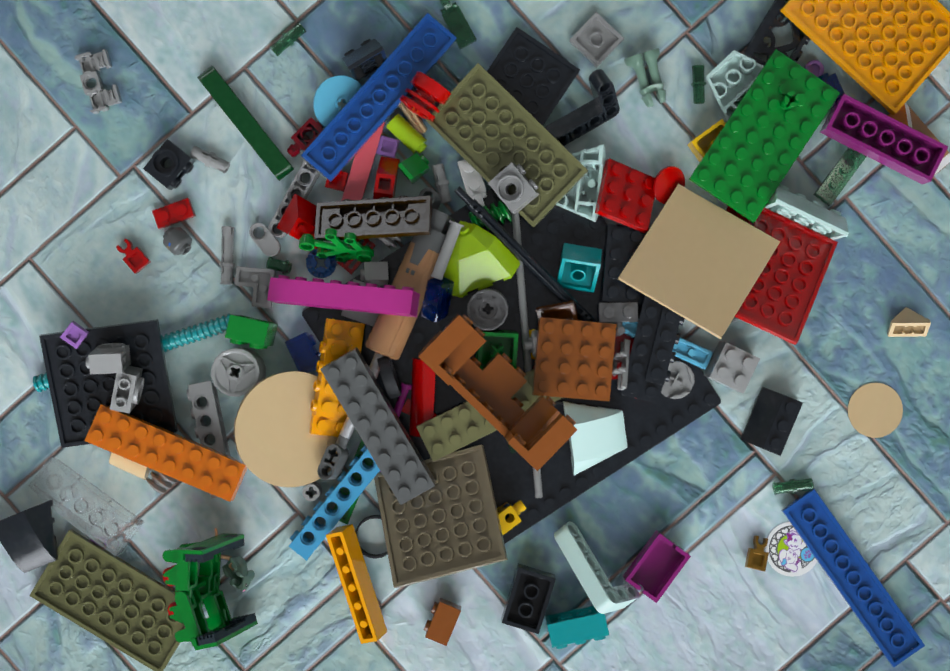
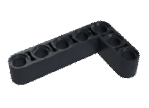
(591, 114)

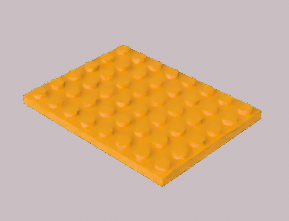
(878, 42)

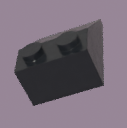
(364, 59)

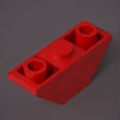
(386, 178)

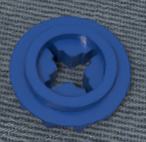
(320, 272)

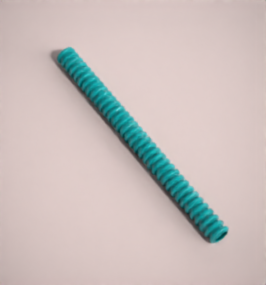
(180, 338)

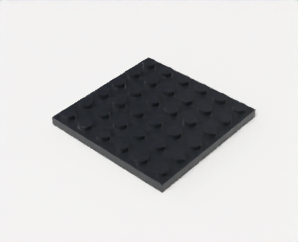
(78, 393)

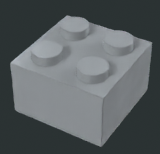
(731, 367)

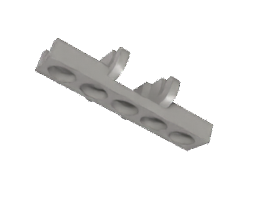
(622, 357)

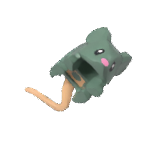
(237, 570)

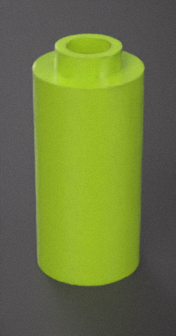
(407, 134)

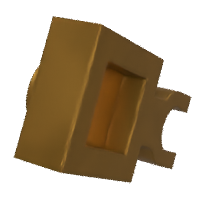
(757, 557)

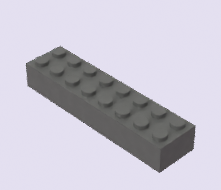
(378, 425)

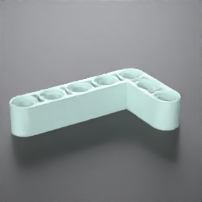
(590, 574)

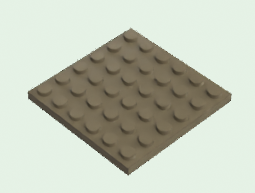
(446, 526)

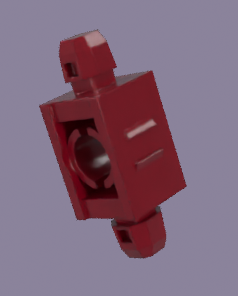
(294, 150)

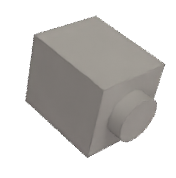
(375, 273)

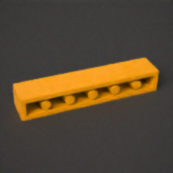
(356, 583)

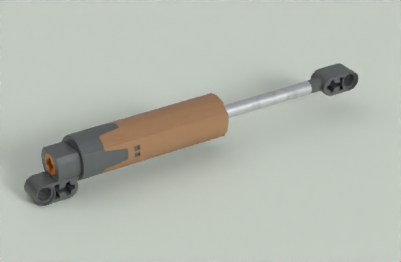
(392, 331)

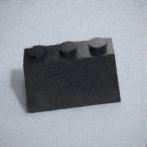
(771, 421)

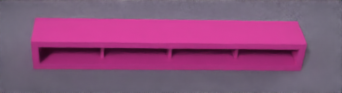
(344, 296)

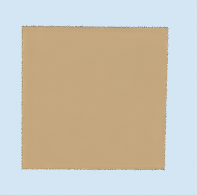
(699, 261)

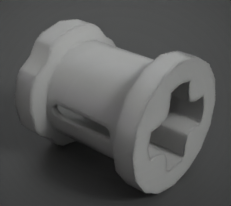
(308, 495)

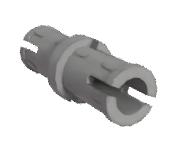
(210, 159)
(441, 183)

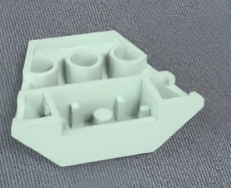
(732, 80)
(584, 194)
(597, 436)

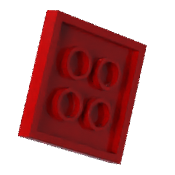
(626, 196)

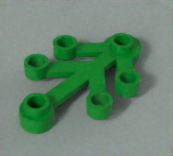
(337, 247)

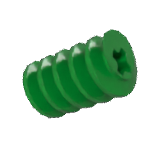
(498, 213)

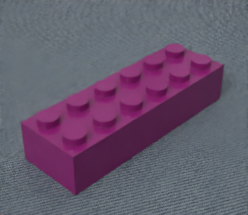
(884, 139)

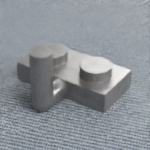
(617, 314)

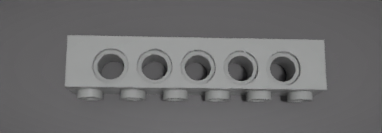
(213, 410)

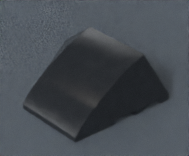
(30, 537)

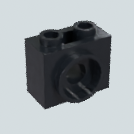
(171, 176)

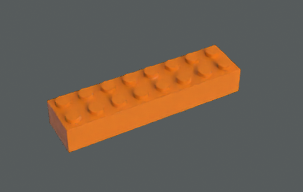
(166, 452)

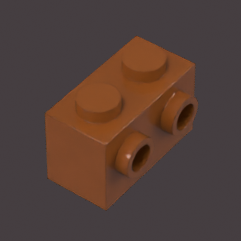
(443, 621)

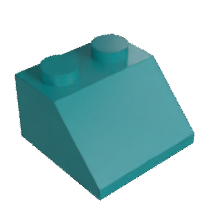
(579, 267)

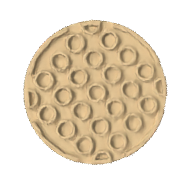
(275, 428)

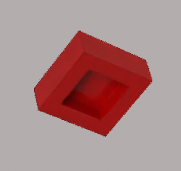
(338, 182)

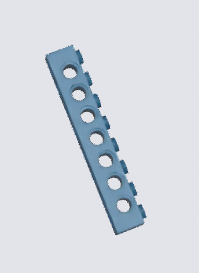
(305, 546)

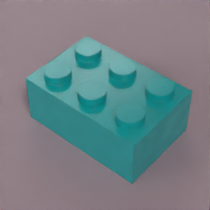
(576, 626)

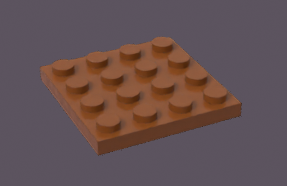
(574, 359)

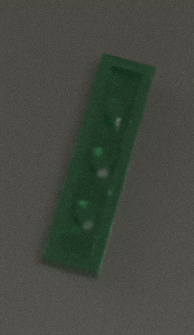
(839, 176)

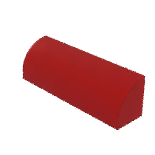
(421, 395)

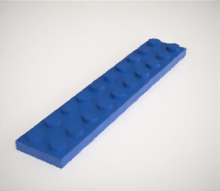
(378, 97)
(853, 577)

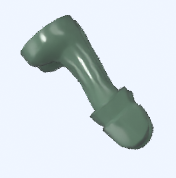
(645, 89)

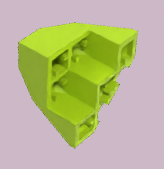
(478, 260)

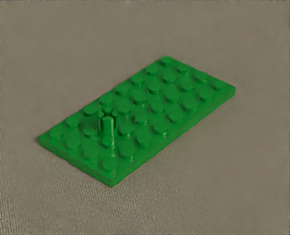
(764, 135)

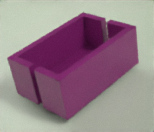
(656, 566)

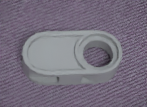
(267, 243)

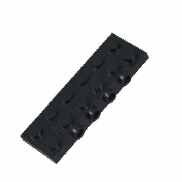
(652, 351)

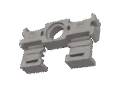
(89, 65)

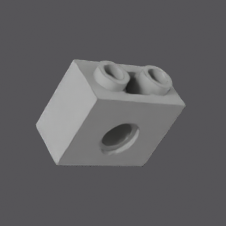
(525, 191)
(109, 359)
(127, 389)

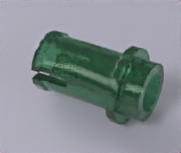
(279, 265)

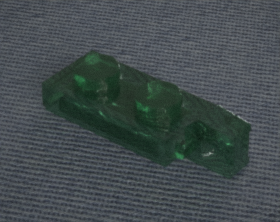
(457, 24)

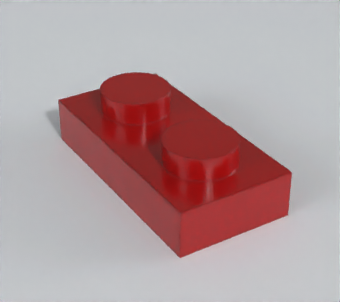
(173, 213)

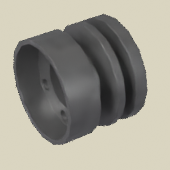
(480, 317)

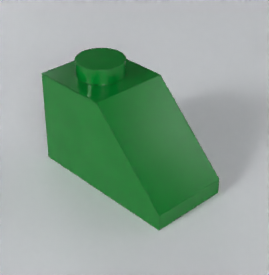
(414, 167)

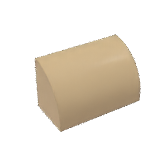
(129, 466)

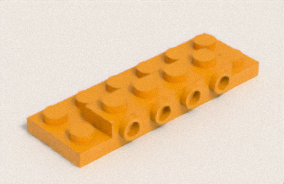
(326, 409)

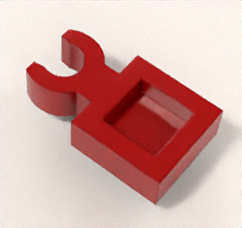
(134, 257)

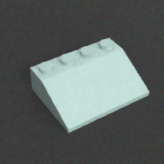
(808, 213)

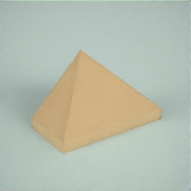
(908, 324)

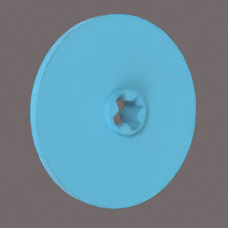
(330, 94)

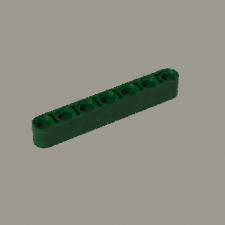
(245, 123)

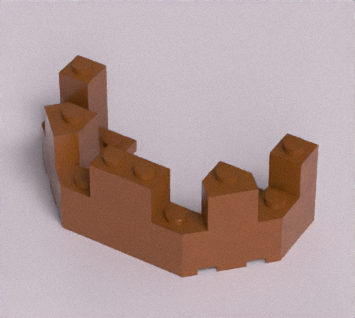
(533, 432)

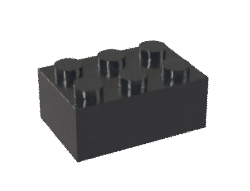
(528, 598)

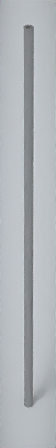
(524, 329)

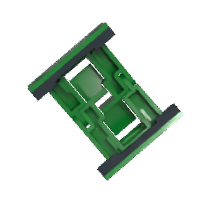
(195, 591)

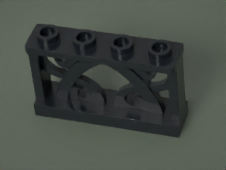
(757, 44)

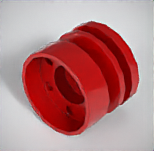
(425, 96)

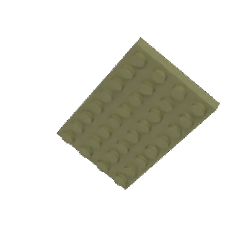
(496, 130)
(110, 600)

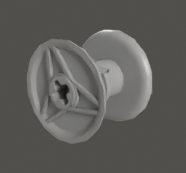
(228, 364)

